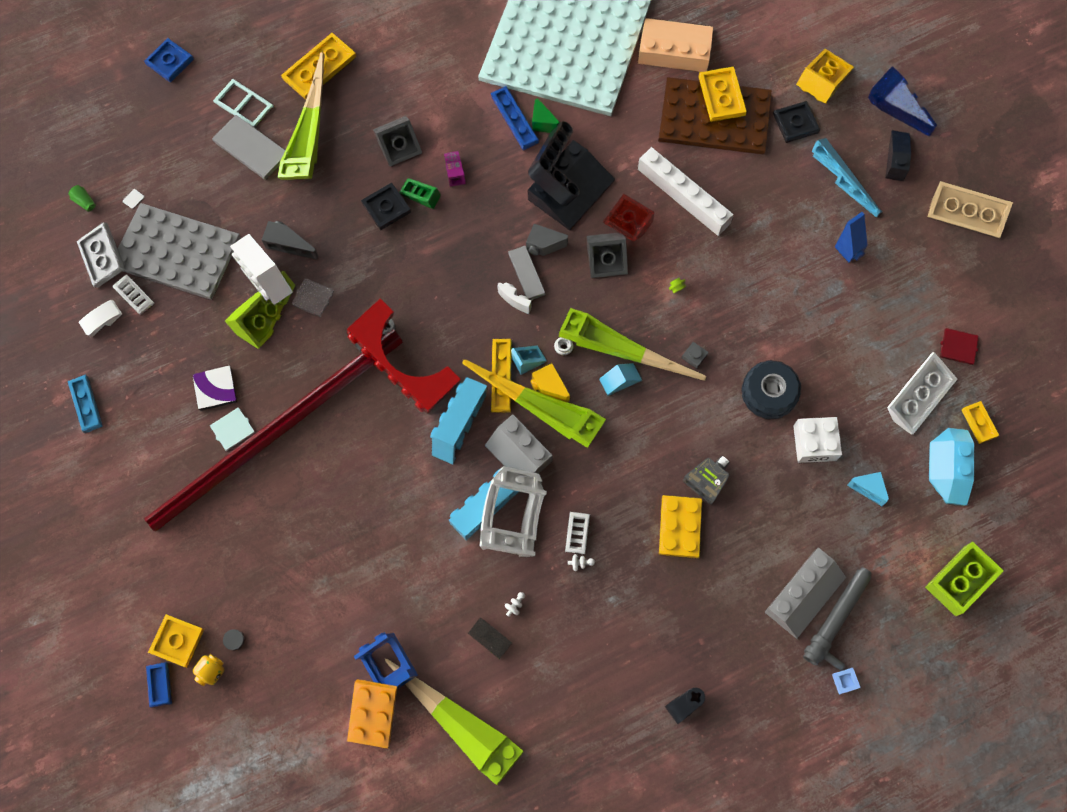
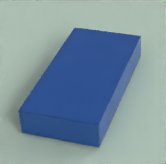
(159, 684)

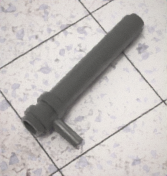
(822, 641)

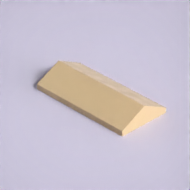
(969, 209)

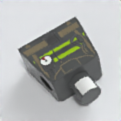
(708, 478)

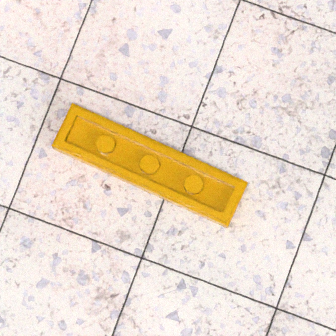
(502, 367)

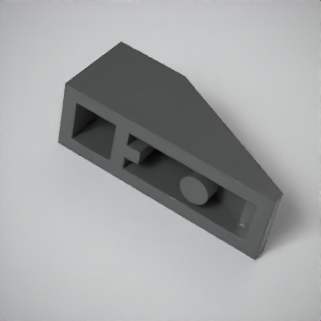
(283, 239)

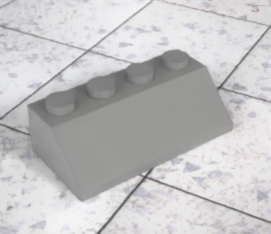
(806, 593)

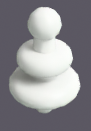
(582, 562)
(516, 603)

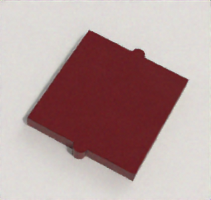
(959, 346)

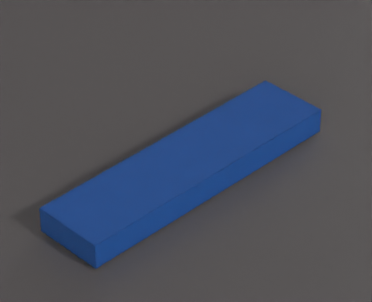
(514, 118)

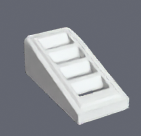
(124, 286)
(573, 549)

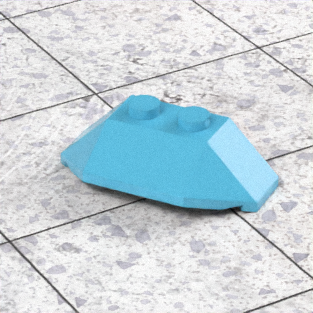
(952, 465)

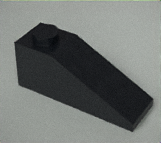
(898, 156)

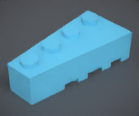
(457, 419)

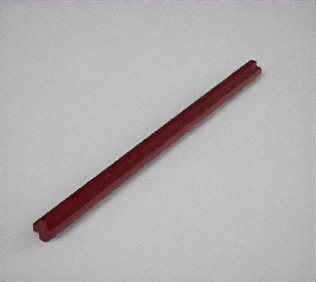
(267, 435)

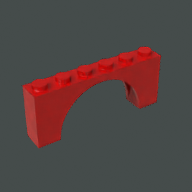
(425, 390)

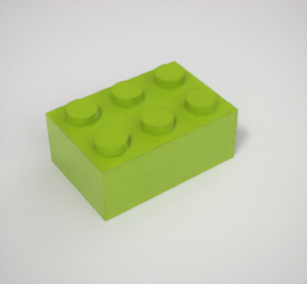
(964, 579)

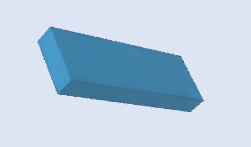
(85, 404)

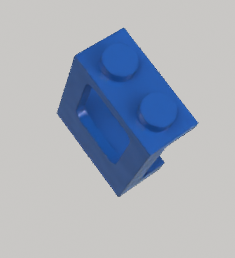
(397, 678)

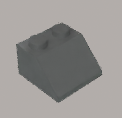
(397, 141)
(607, 254)

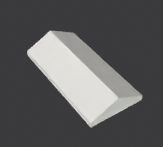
(921, 394)

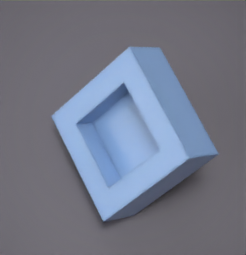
(846, 681)

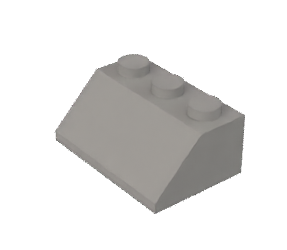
(518, 447)

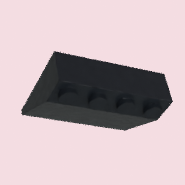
(589, 177)

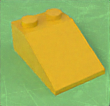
(824, 75)

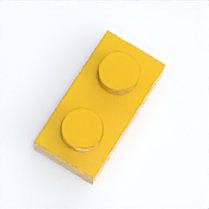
(980, 422)

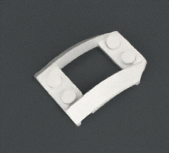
(505, 540)

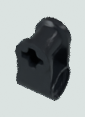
(683, 707)

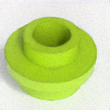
(677, 285)

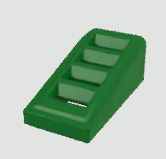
(430, 198)

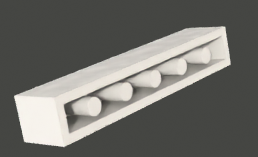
(685, 191)

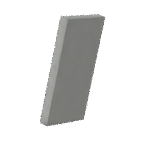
(249, 147)

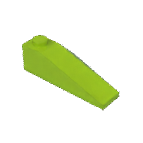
(257, 317)

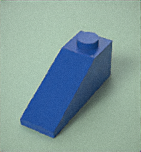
(853, 239)

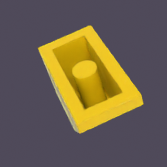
(549, 383)

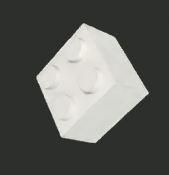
(817, 439)

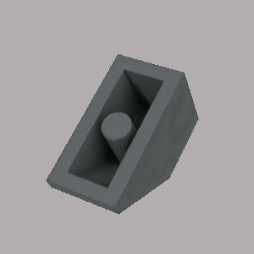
(545, 240)

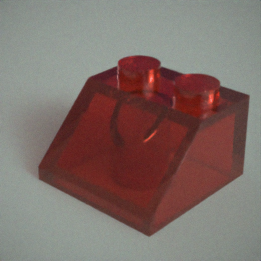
(630, 218)

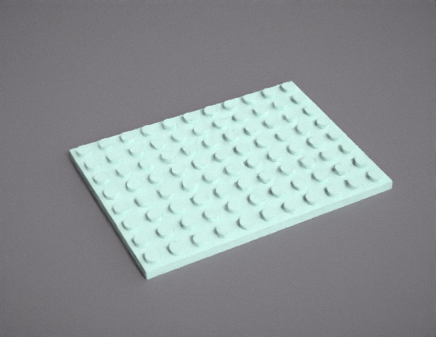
(566, 49)

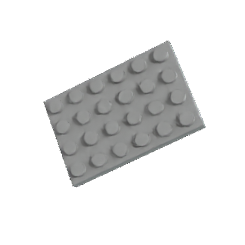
(176, 251)

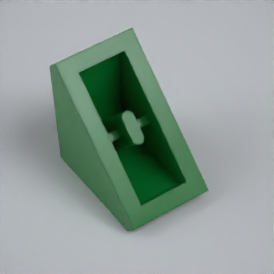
(542, 118)

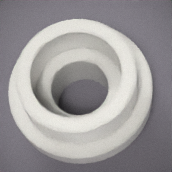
(560, 341)

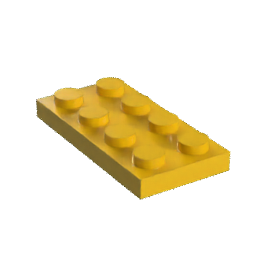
(336, 58)

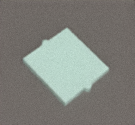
(232, 429)

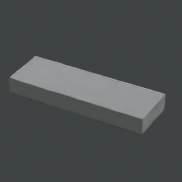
(526, 273)

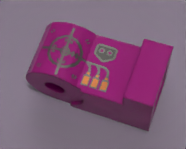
(454, 168)

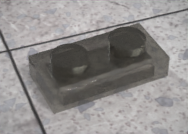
(490, 638)

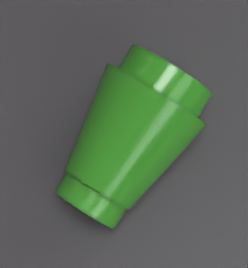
(81, 197)

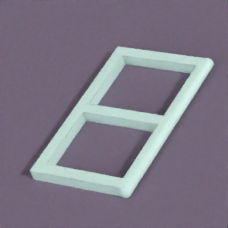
(236, 111)

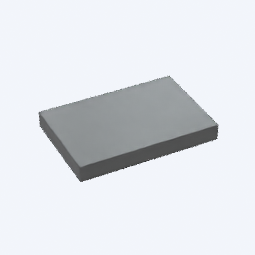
(100, 255)

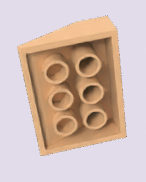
(675, 45)

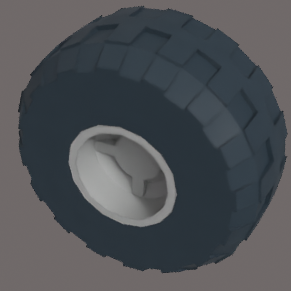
(771, 389)

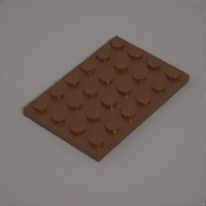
(688, 122)

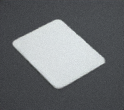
(133, 198)

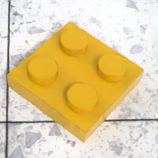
(176, 641)

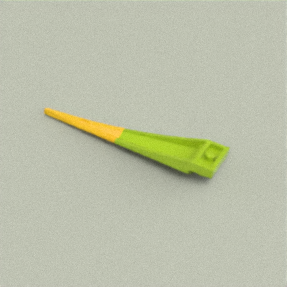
(564, 417)

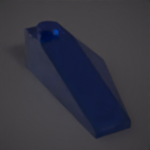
(896, 100)

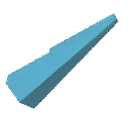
(846, 180)

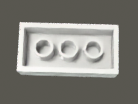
(260, 270)

